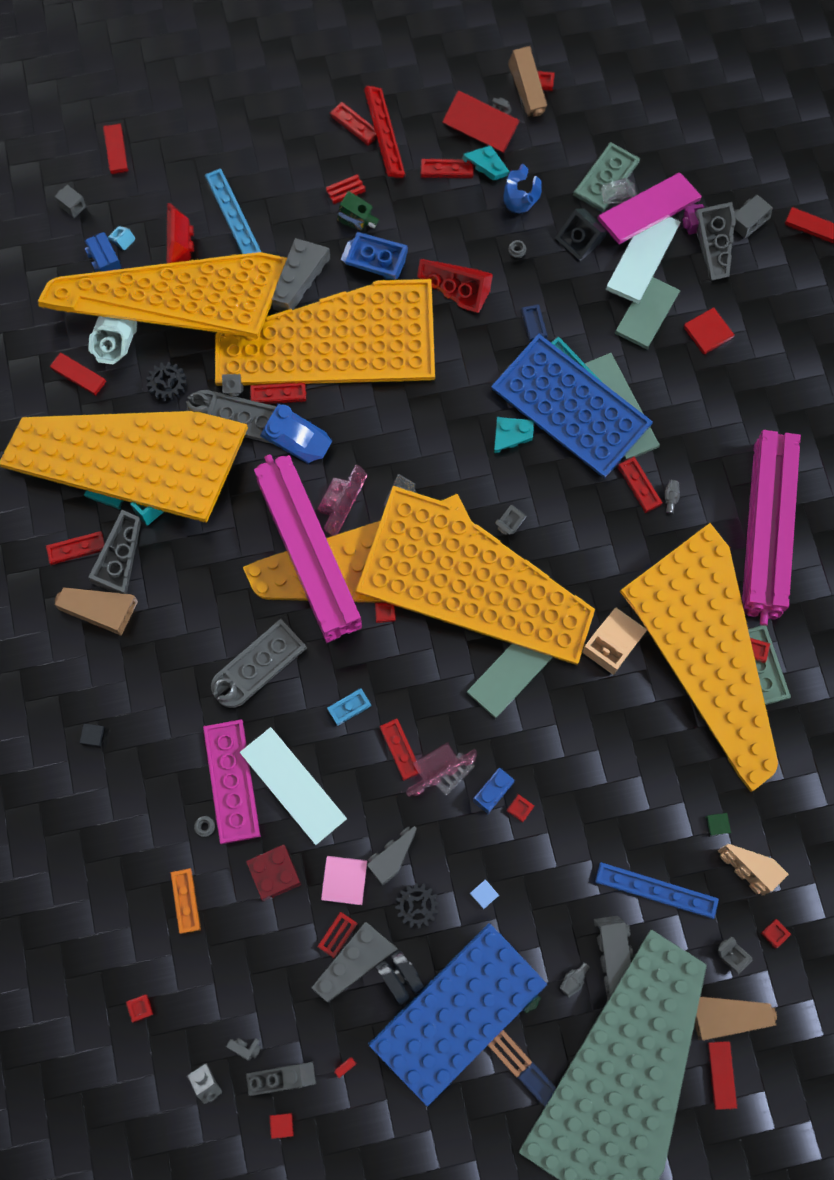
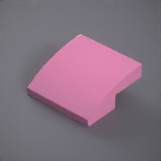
(344, 880)

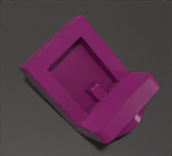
(689, 218)

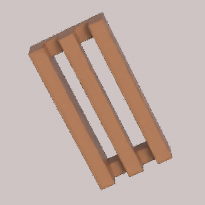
(522, 1067)

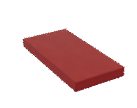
(480, 121)

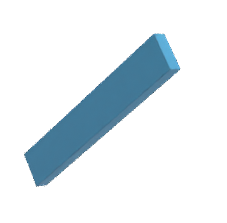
(232, 212)

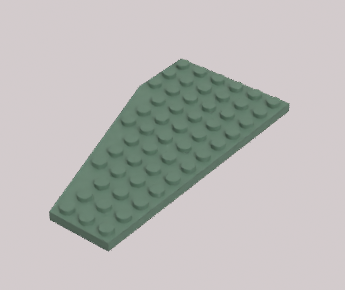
(625, 1082)

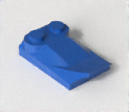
(375, 255)
(296, 435)

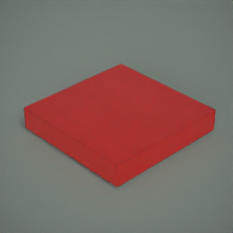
(708, 331)

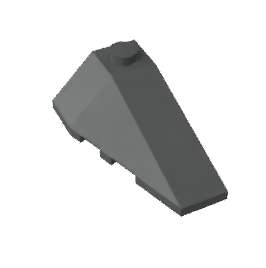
(716, 238)

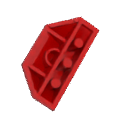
(178, 236)

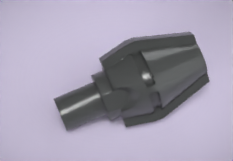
(672, 495)
(574, 980)

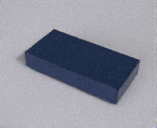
(533, 321)
(537, 1083)

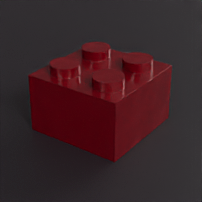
(273, 873)

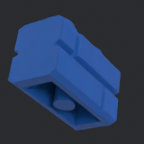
(102, 253)
(493, 790)

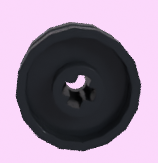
(402, 975)

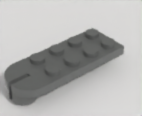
(233, 408)
(256, 665)

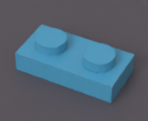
(349, 707)

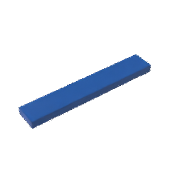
(657, 890)

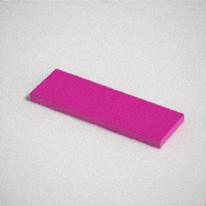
(649, 208)
(231, 782)

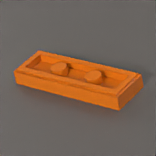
(185, 901)

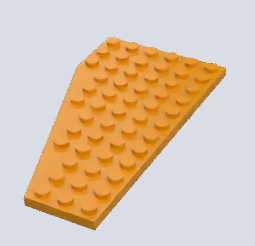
(142, 458)
(461, 574)

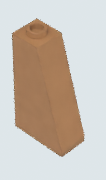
(527, 81)
(98, 607)
(727, 1017)

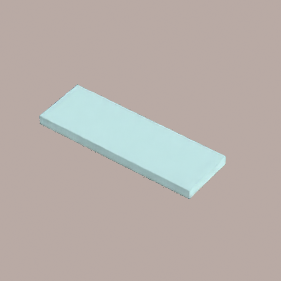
(642, 260)
(293, 786)

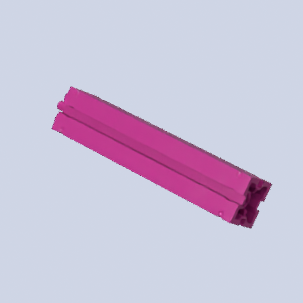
(771, 525)
(307, 548)

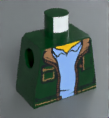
(356, 213)

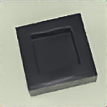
(92, 735)

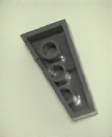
(299, 271)
(116, 559)
(616, 950)
(354, 961)

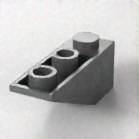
(389, 862)
(281, 1078)

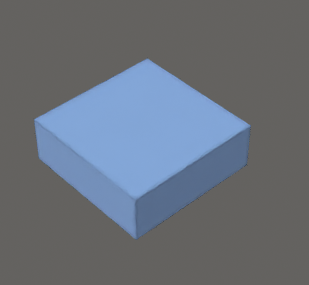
(484, 894)

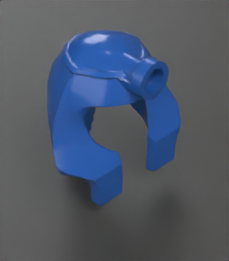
(518, 200)

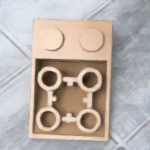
(614, 641)
(760, 871)

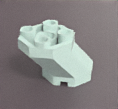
(111, 339)

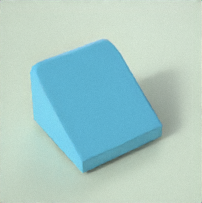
(122, 237)

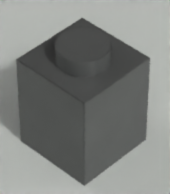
(70, 201)

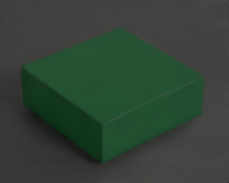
(718, 824)

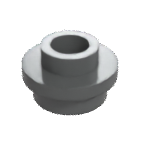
(517, 244)
(198, 824)

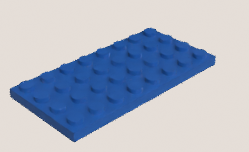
(571, 405)
(457, 1014)

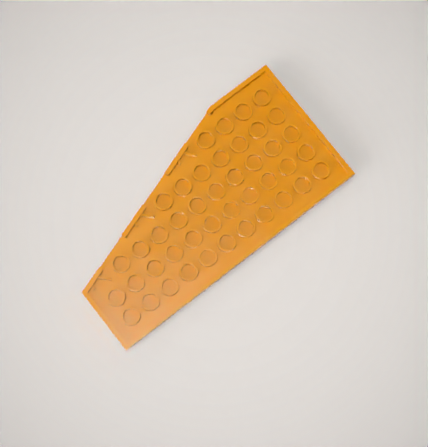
(343, 338)

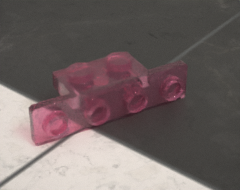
(340, 499)
(438, 764)

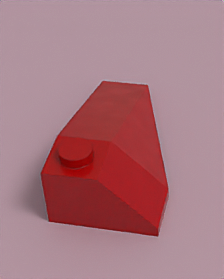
(461, 284)

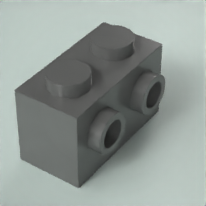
(751, 216)

